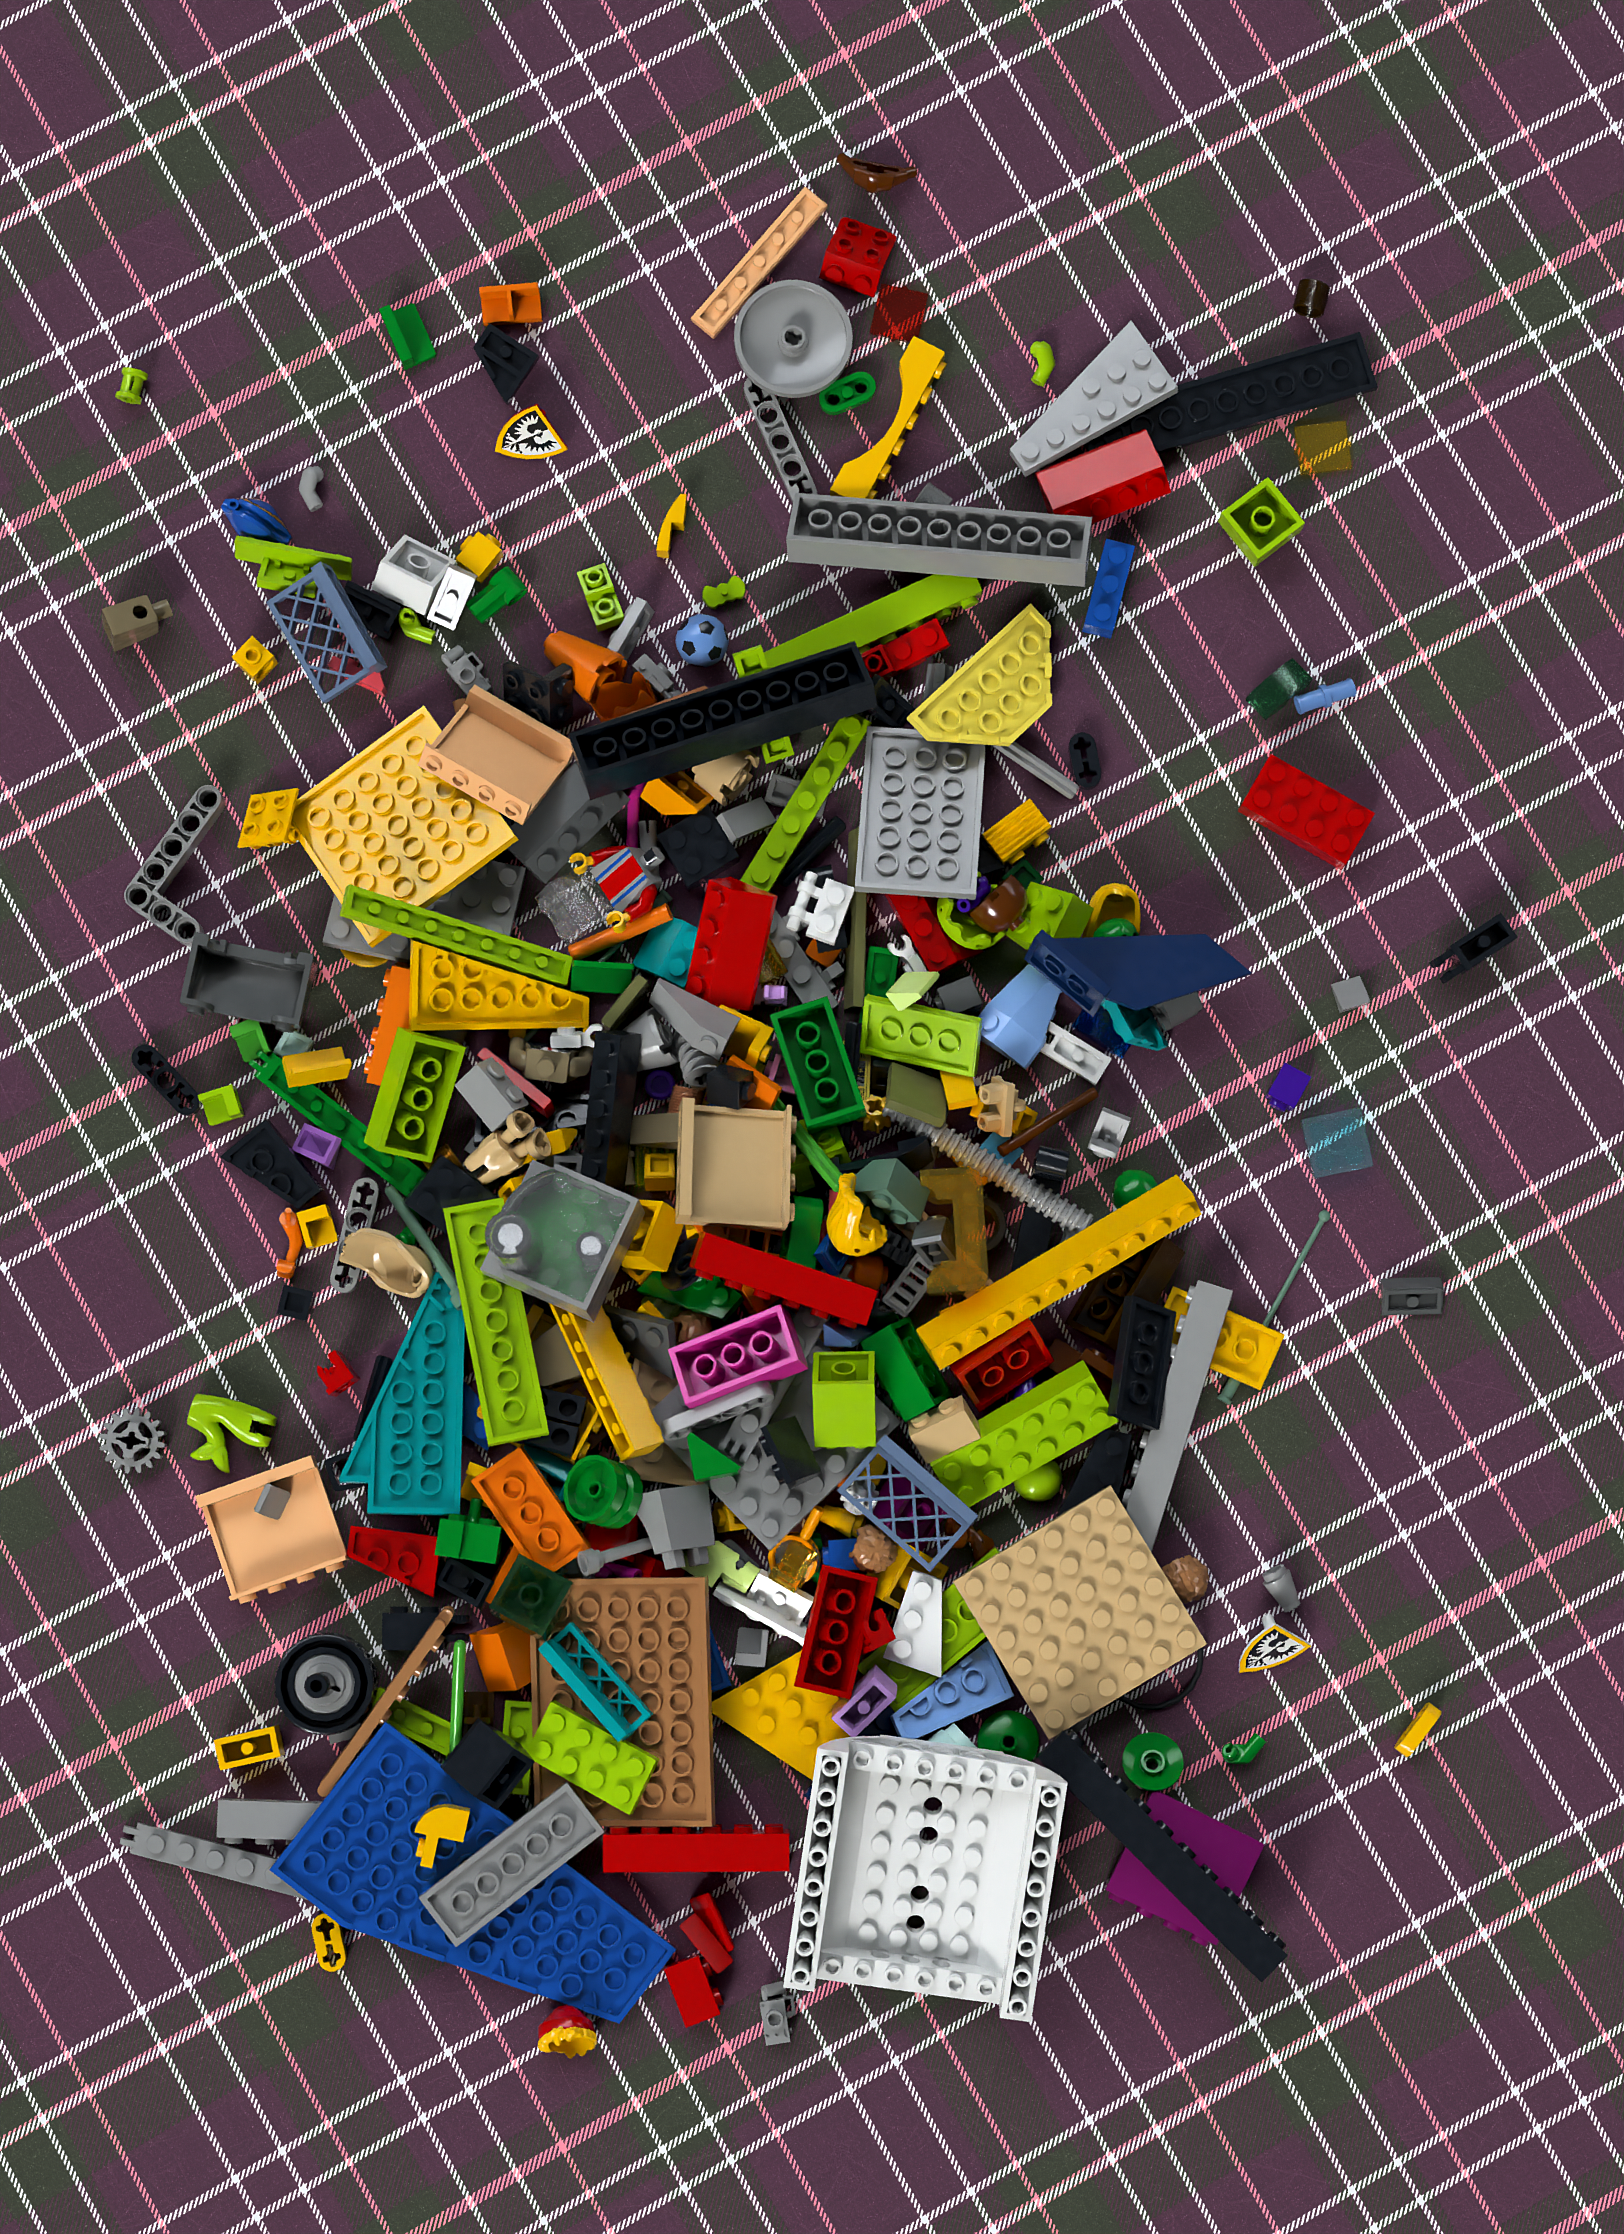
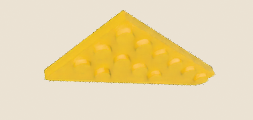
(780, 1716)

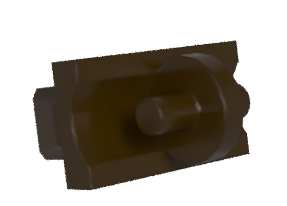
(477, 1706)

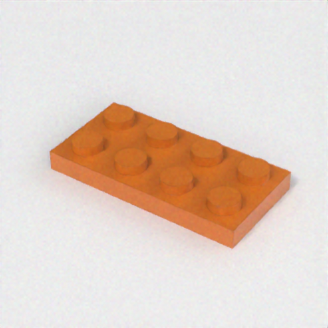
(530, 1511)

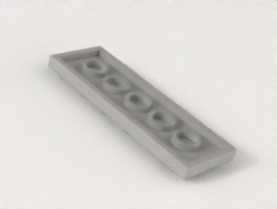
(511, 1864)

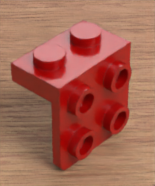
(857, 256)

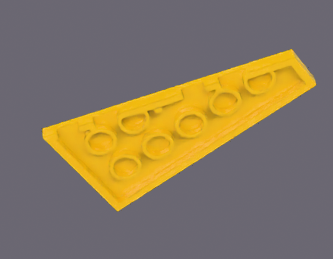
(472, 995)

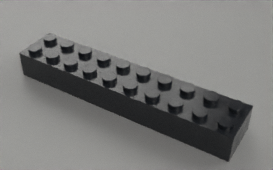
(723, 720)
(1162, 1856)

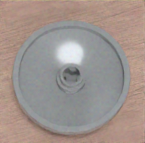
(793, 338)

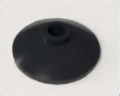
(679, 1273)

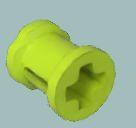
(129, 375)

